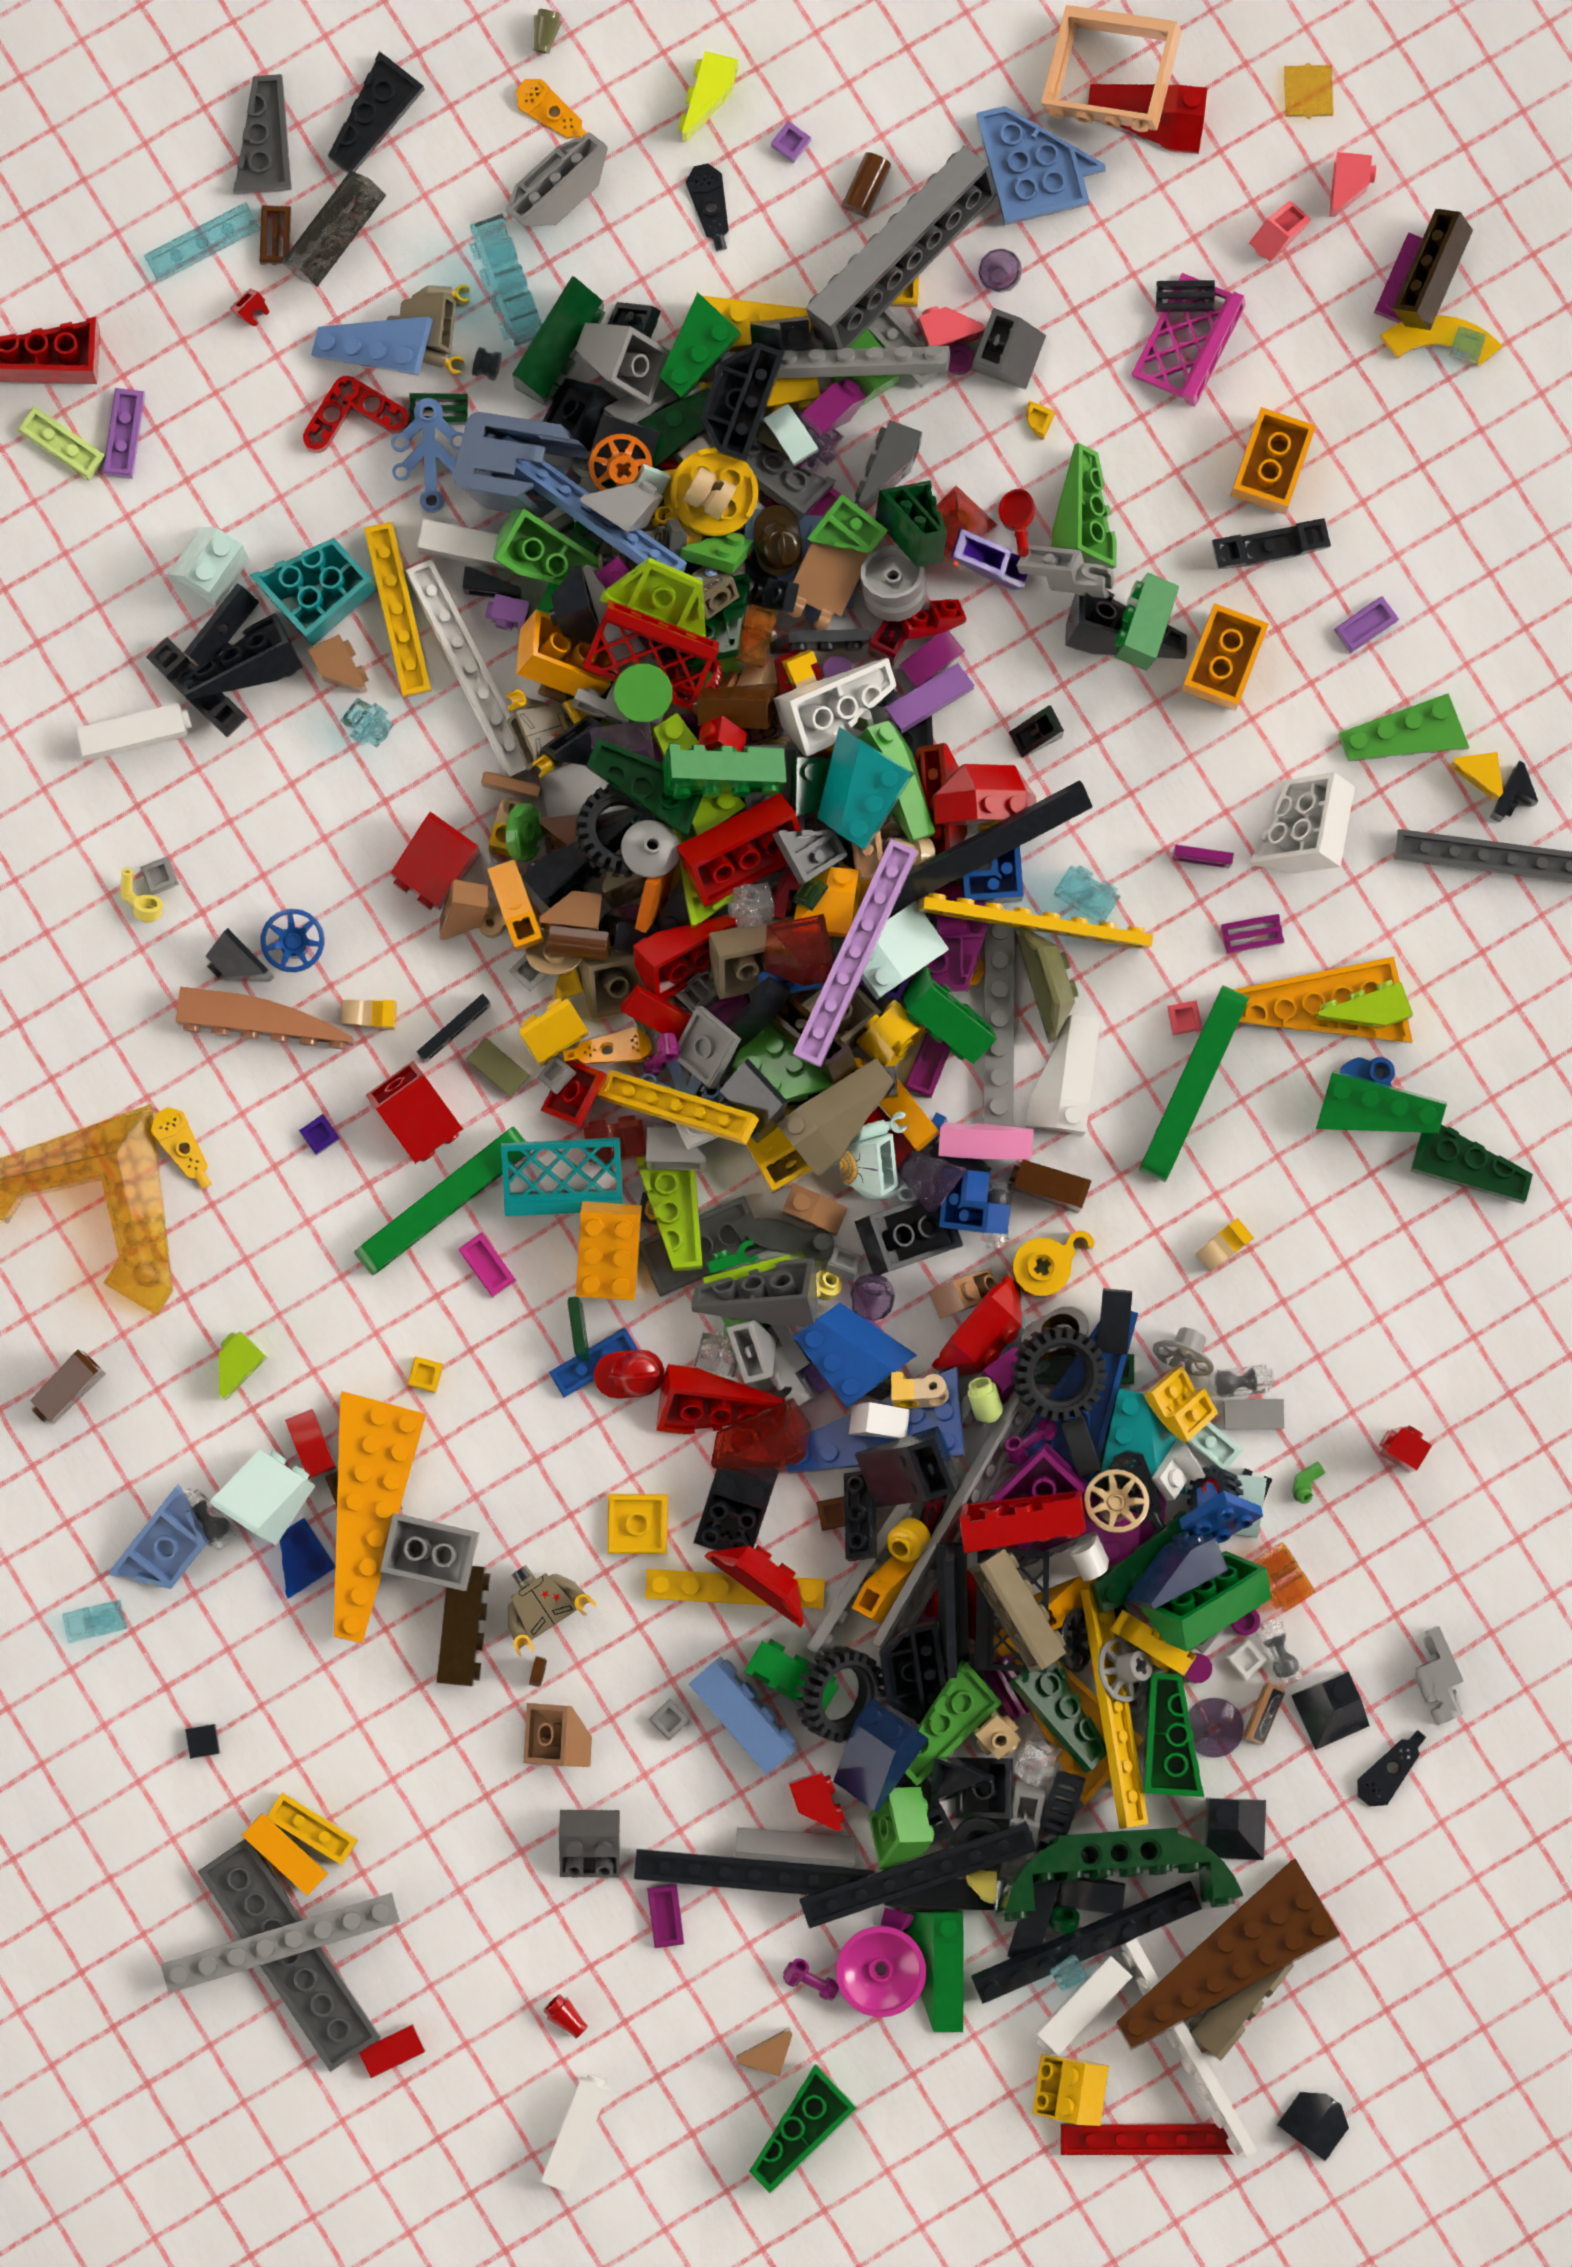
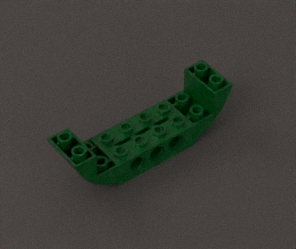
(1165, 1851)

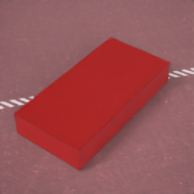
(392, 2051)

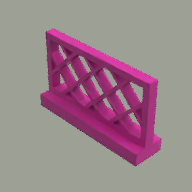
(1209, 353)

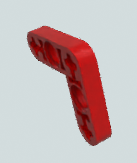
(354, 402)

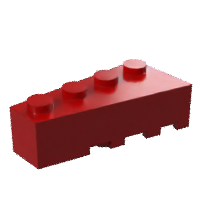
(52, 355)
(1022, 1520)

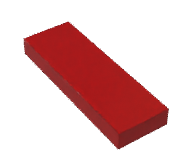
(655, 1012)

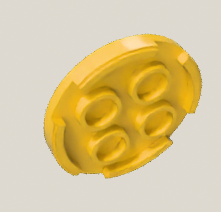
(724, 467)

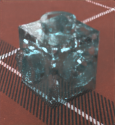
(367, 723)

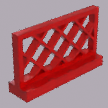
(654, 630)

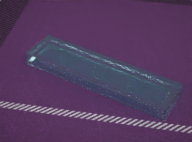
(202, 242)

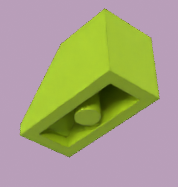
(237, 1362)

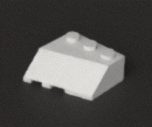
(1307, 825)

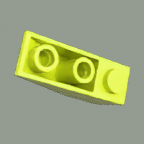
(712, 88)

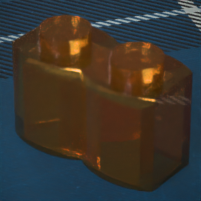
(1286, 1579)

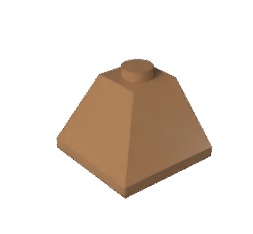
(556, 1736)

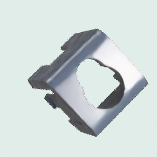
(496, 459)

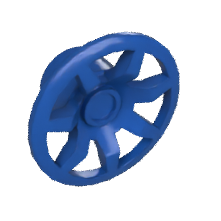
(292, 941)

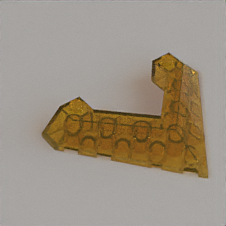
(126, 1161)

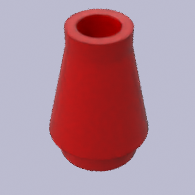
(563, 2014)

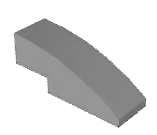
(1027, 1807)

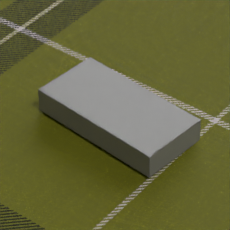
(1253, 1414)

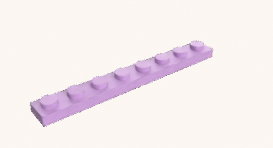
(855, 953)

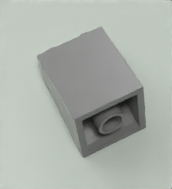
(624, 358)

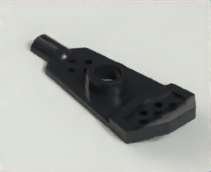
(709, 194)
(1140, 1470)
(1382, 1778)

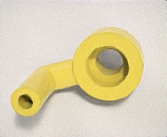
(145, 907)
(824, 1290)

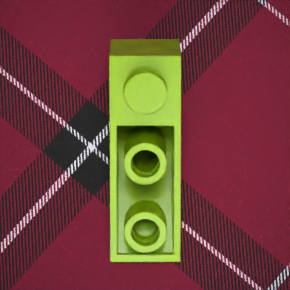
(1376, 1009)

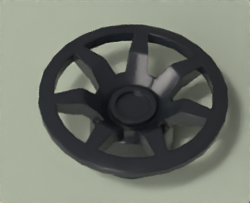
(1073, 1638)

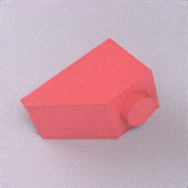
(1350, 180)
(1279, 231)
(948, 327)

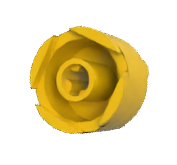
(890, 1035)

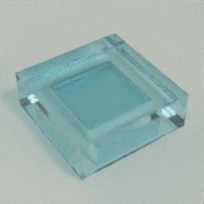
(1467, 345)

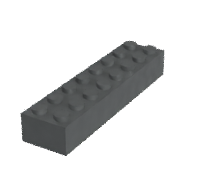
(901, 250)

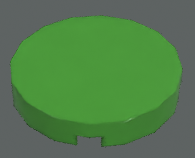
(642, 692)
(523, 832)

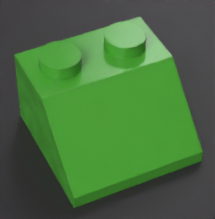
(901, 1827)

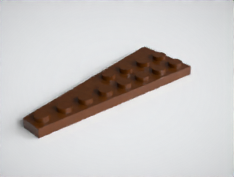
(1257, 1940)

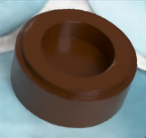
(538, 1671)

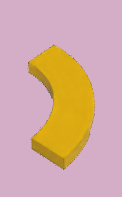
(1405, 339)

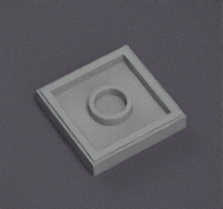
(706, 1047)

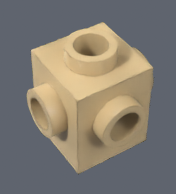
(997, 1735)

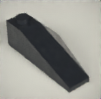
(256, 659)
(567, 870)

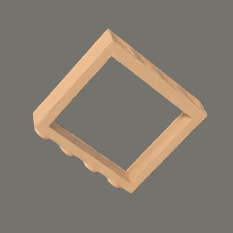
(1118, 23)

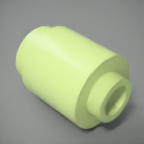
(984, 1400)

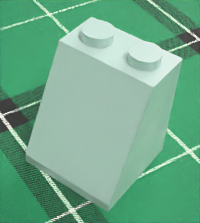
(210, 564)
(265, 1495)

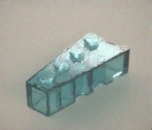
(505, 279)

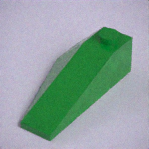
(942, 1945)

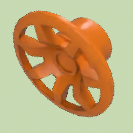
(620, 465)

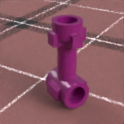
(667, 1051)
(1017, 1448)
(798, 1972)

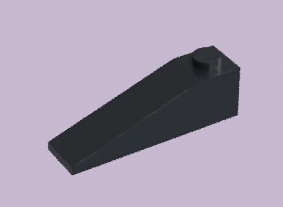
(1096, 622)

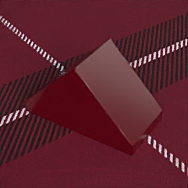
(887, 641)

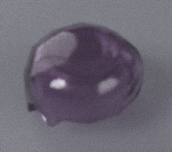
(1000, 270)
(872, 1296)

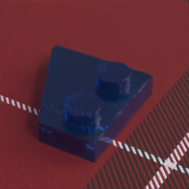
(303, 1558)

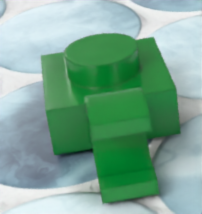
(722, 1259)

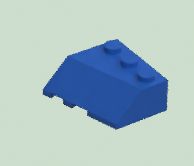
(851, 1353)

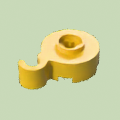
(1055, 1254)
(1149, 1640)

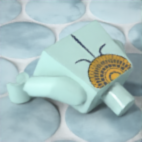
(871, 1162)

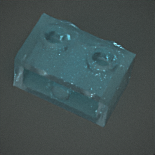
(1087, 894)

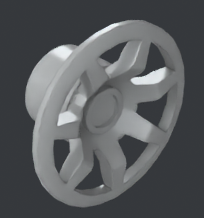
(1185, 1348)
(1128, 1668)

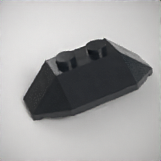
(740, 399)
(913, 1669)

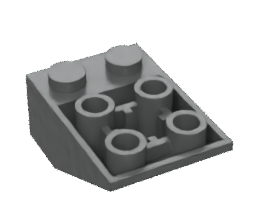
(894, 460)

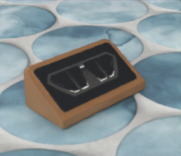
(1264, 1713)

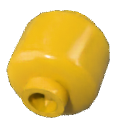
(908, 1539)

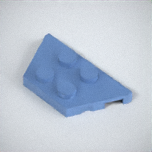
(164, 1544)

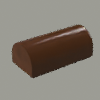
(866, 184)
(578, 943)

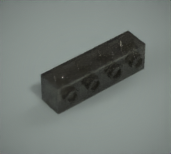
(334, 228)

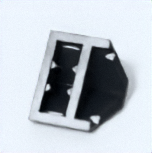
(1315, 2122)

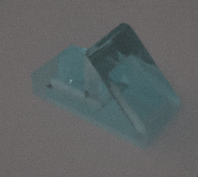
(94, 1621)

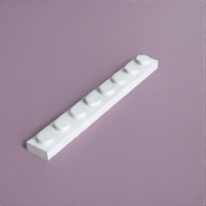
(466, 664)
(1192, 2060)

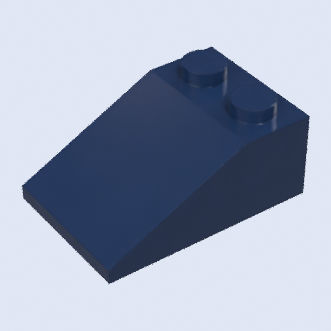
(1177, 1569)
(877, 1754)

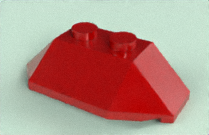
(934, 767)
(981, 795)
(984, 1332)
(762, 1578)

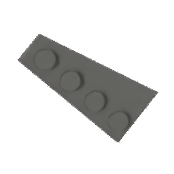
(265, 148)

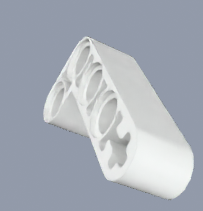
(1069, 1560)

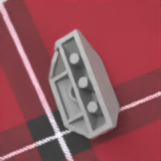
(558, 182)

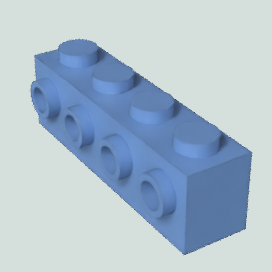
(744, 1714)

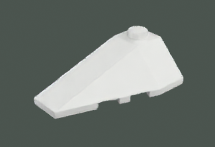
(818, 709)
(1065, 1086)

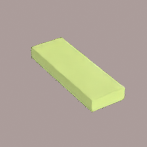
(61, 443)

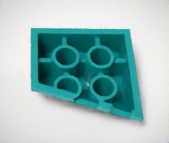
(316, 588)
(860, 789)
(1138, 1430)

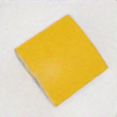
(1180, 1405)

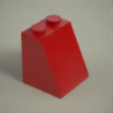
(433, 861)
(414, 1112)

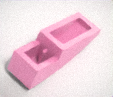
(985, 1141)

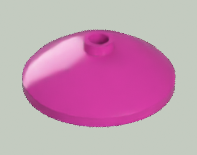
(874, 1992)

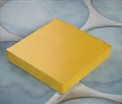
(637, 1523)

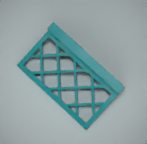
(559, 1201)

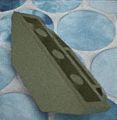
(1048, 980)

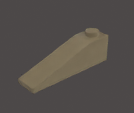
(832, 1119)
(1223, 2023)

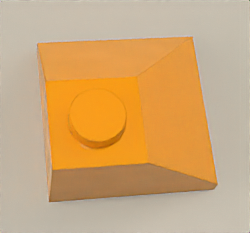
(838, 901)

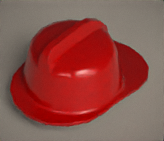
(629, 1374)

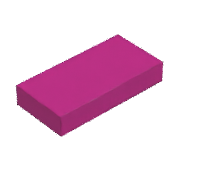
(487, 1264)

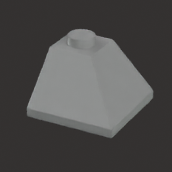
(626, 505)

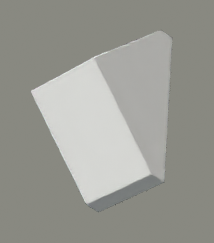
(879, 1420)

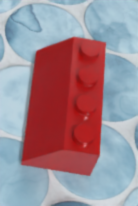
(737, 850)

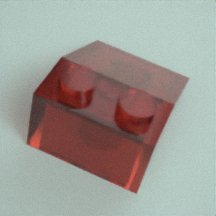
(764, 1440)

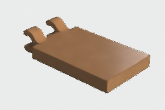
(826, 581)

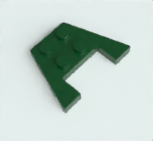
(725, 625)

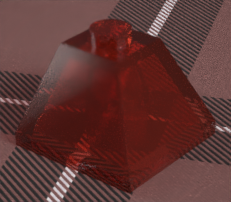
(962, 513)
(799, 950)

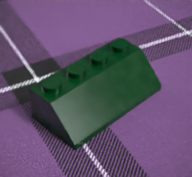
(555, 342)

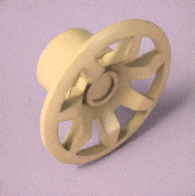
(1115, 1502)

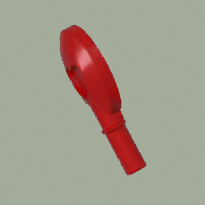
(1016, 513)

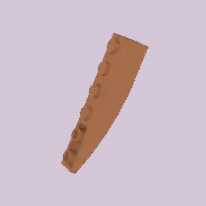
(253, 1017)

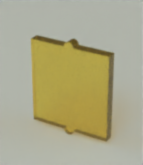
(1308, 90)

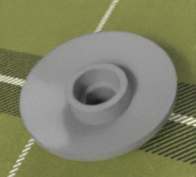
(644, 860)

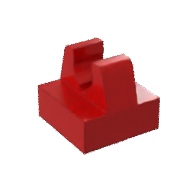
(247, 304)

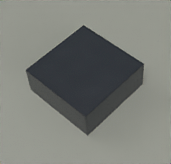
(202, 1741)

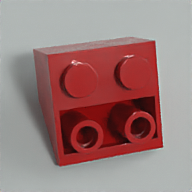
(814, 1800)

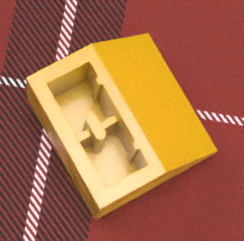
(552, 1031)
(1070, 2090)

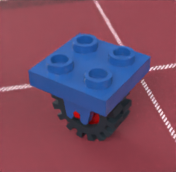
(1217, 1507)

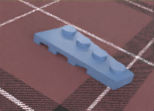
(384, 345)

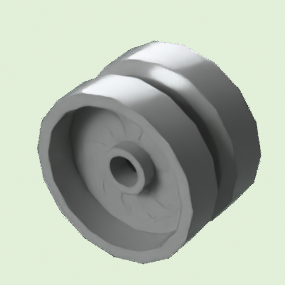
(892, 584)

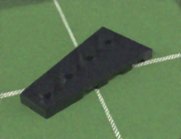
(380, 105)

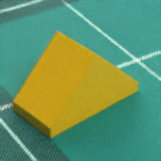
(1482, 772)

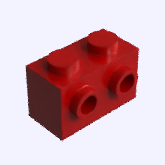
(1405, 1447)

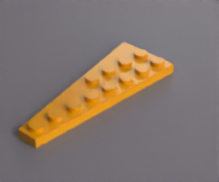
(373, 1472)

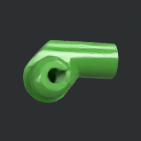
(1303, 1482)

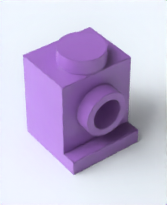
(508, 612)

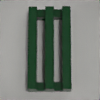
(441, 397)
(578, 1328)

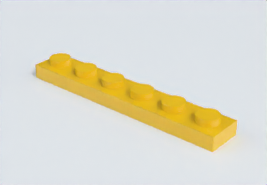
(397, 609)
(678, 1107)
(720, 1588)

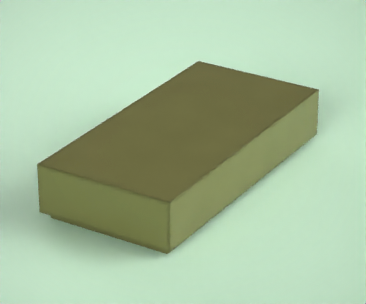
(498, 1067)

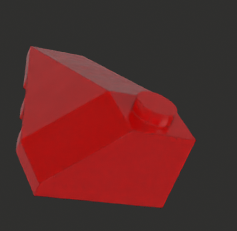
(1181, 115)
(675, 955)
(702, 1400)

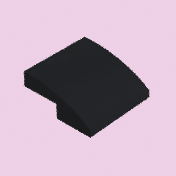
(612, 425)

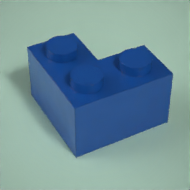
(999, 884)
(968, 1207)

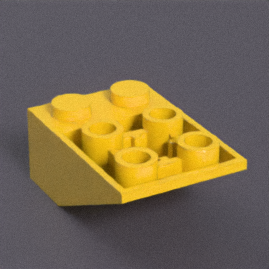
(778, 1159)

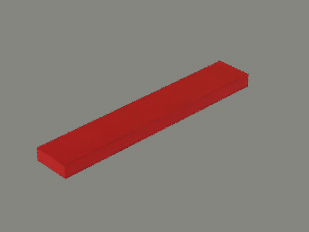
(1144, 2139)

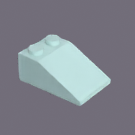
(902, 950)

